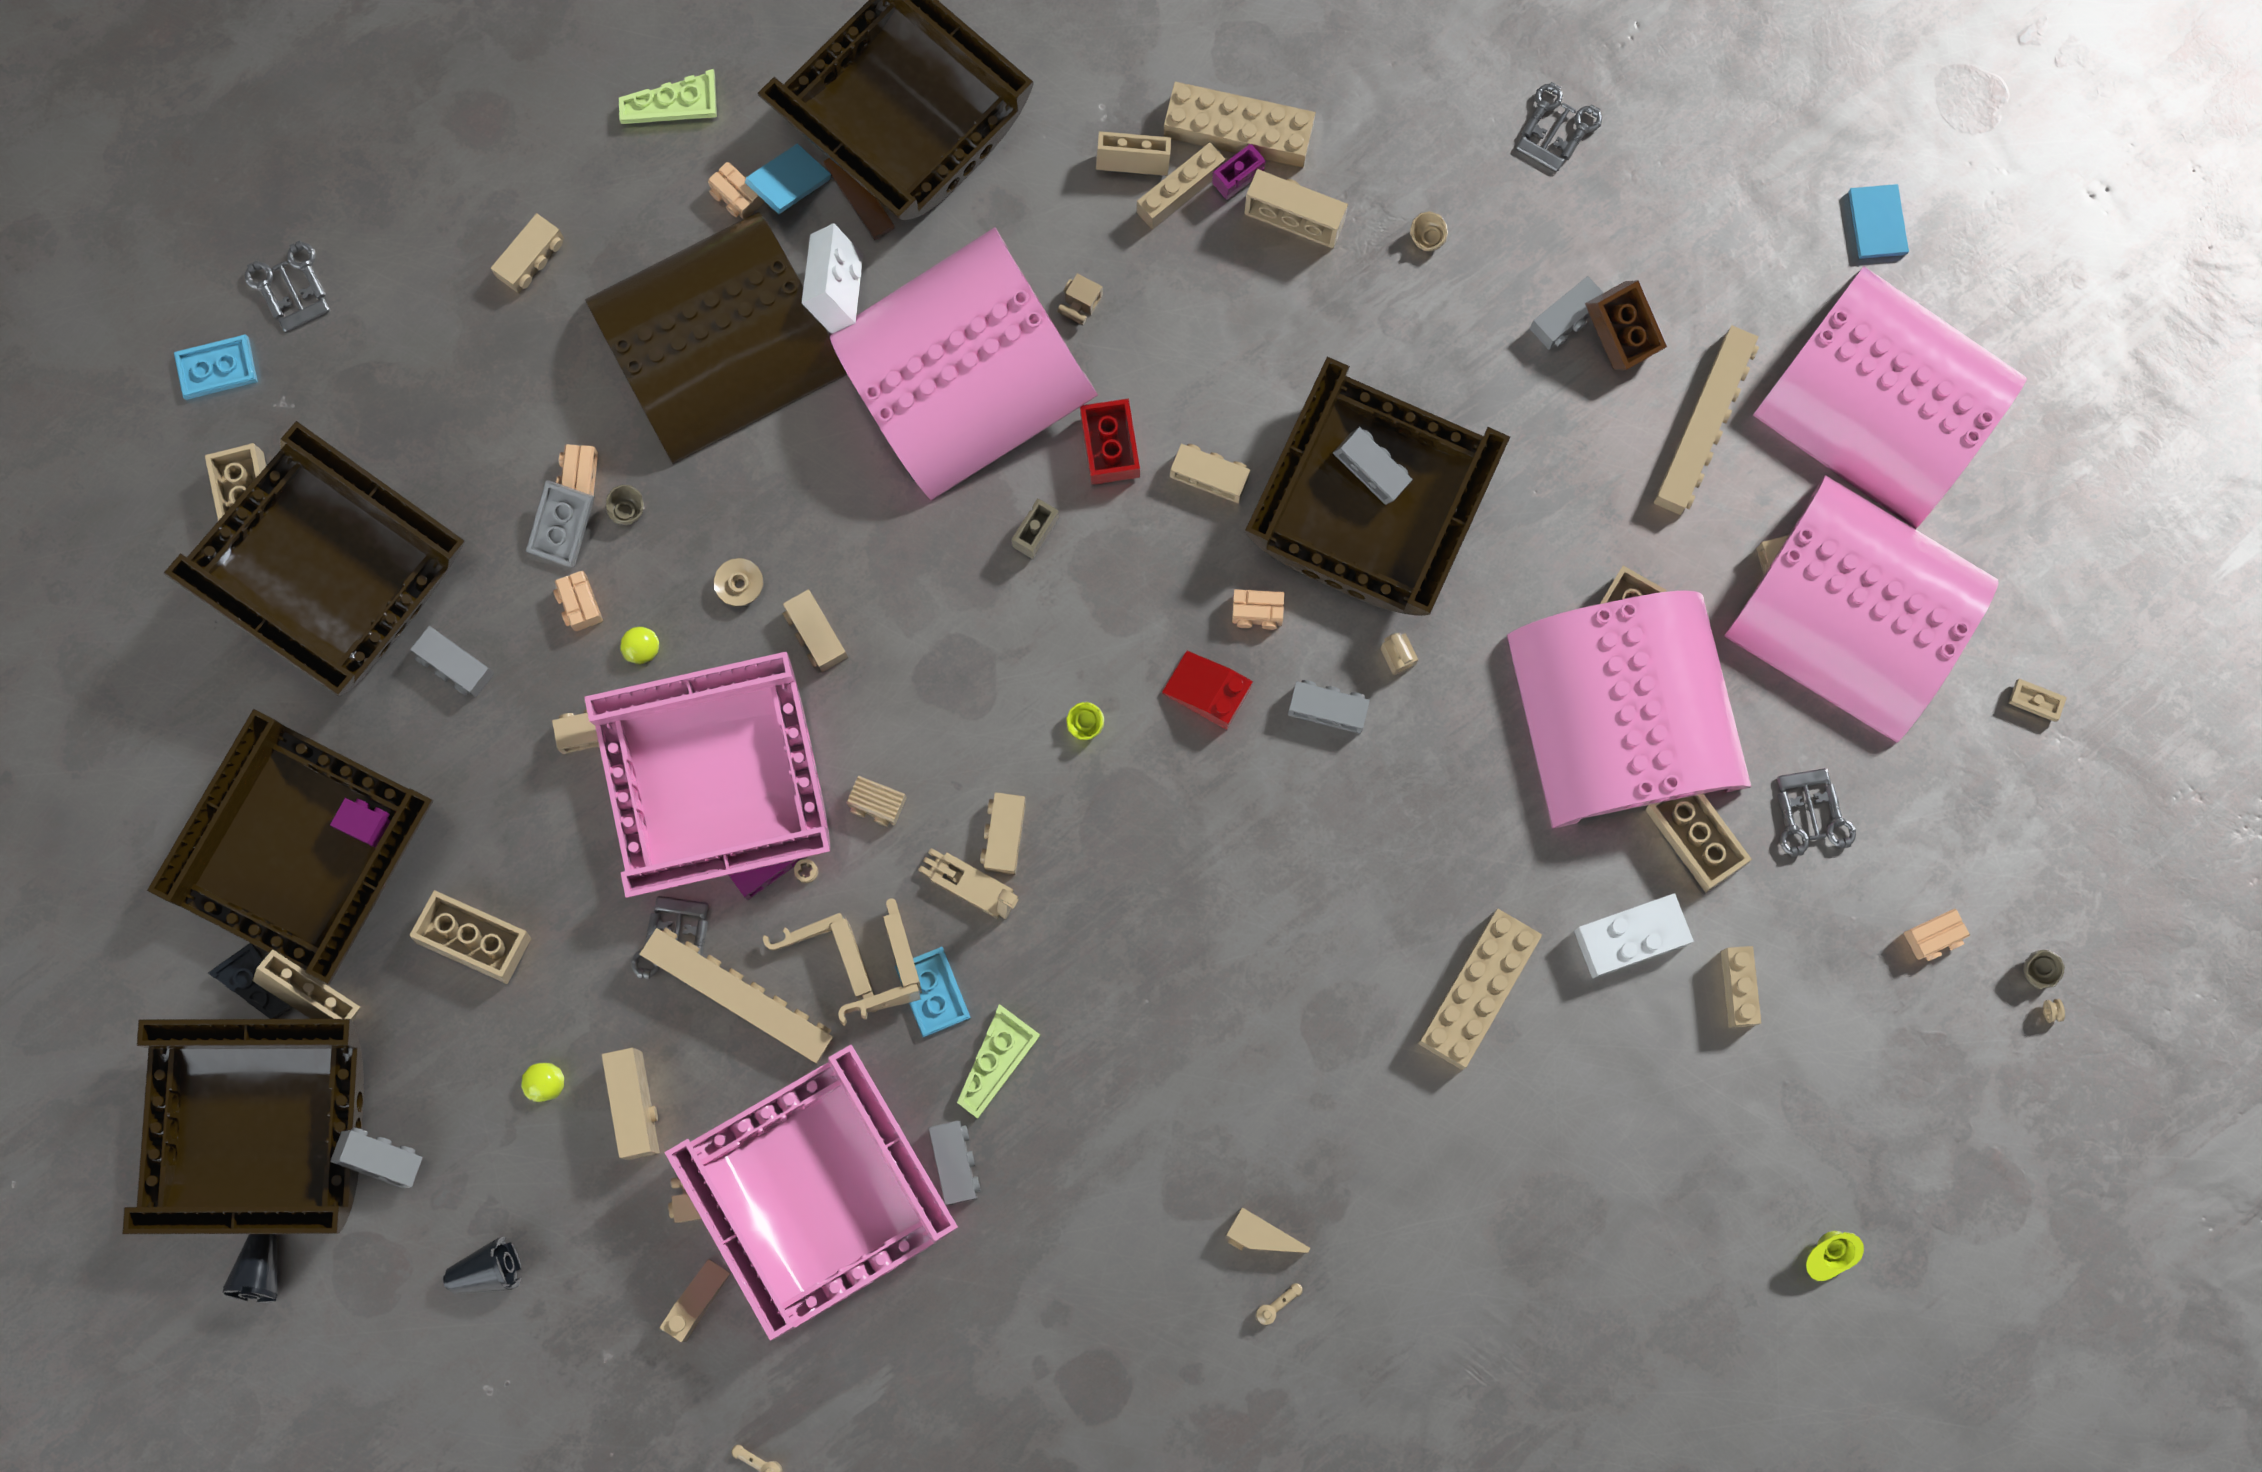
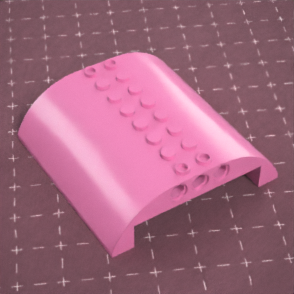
(961, 365)
(1891, 398)
(1864, 610)
(1627, 705)
(710, 774)
(812, 1193)

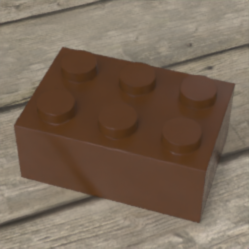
(1626, 325)

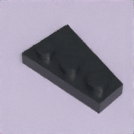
(238, 975)

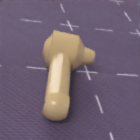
(1267, 1313)
(754, 1461)

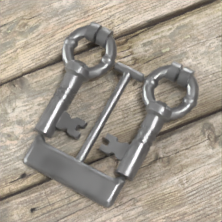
(1540, 153)
(304, 314)
(1806, 779)
(680, 907)

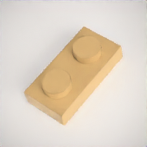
(2037, 700)

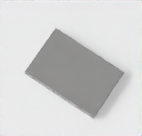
(560, 523)

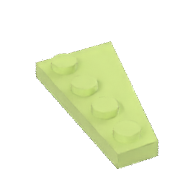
(677, 101)
(1000, 1054)

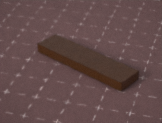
(862, 201)

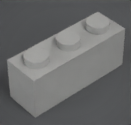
(1565, 314)
(1373, 465)
(451, 662)
(1329, 706)
(377, 1158)
(954, 1162)

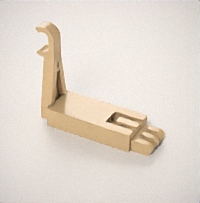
(971, 884)
(846, 944)
(905, 966)

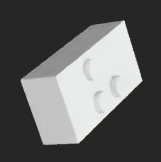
(832, 278)
(1633, 935)

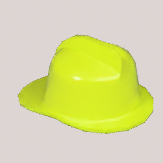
(1834, 1255)

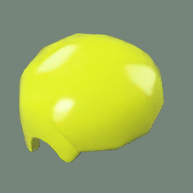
(639, 645)
(1085, 721)
(542, 1082)

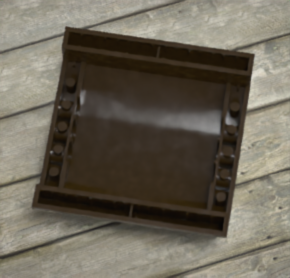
(904, 101)
(716, 337)
(1339, 531)
(319, 561)
(270, 862)
(246, 1126)

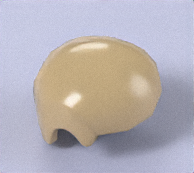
(1429, 231)

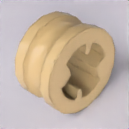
(813, 873)
(2054, 1010)

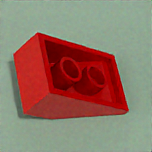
(1208, 688)

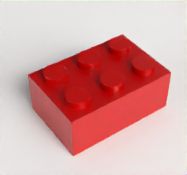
(1110, 441)

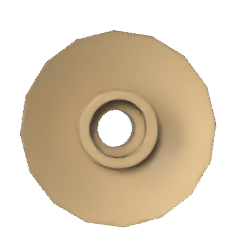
(732, 572)

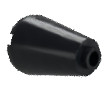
(487, 1269)
(255, 1270)

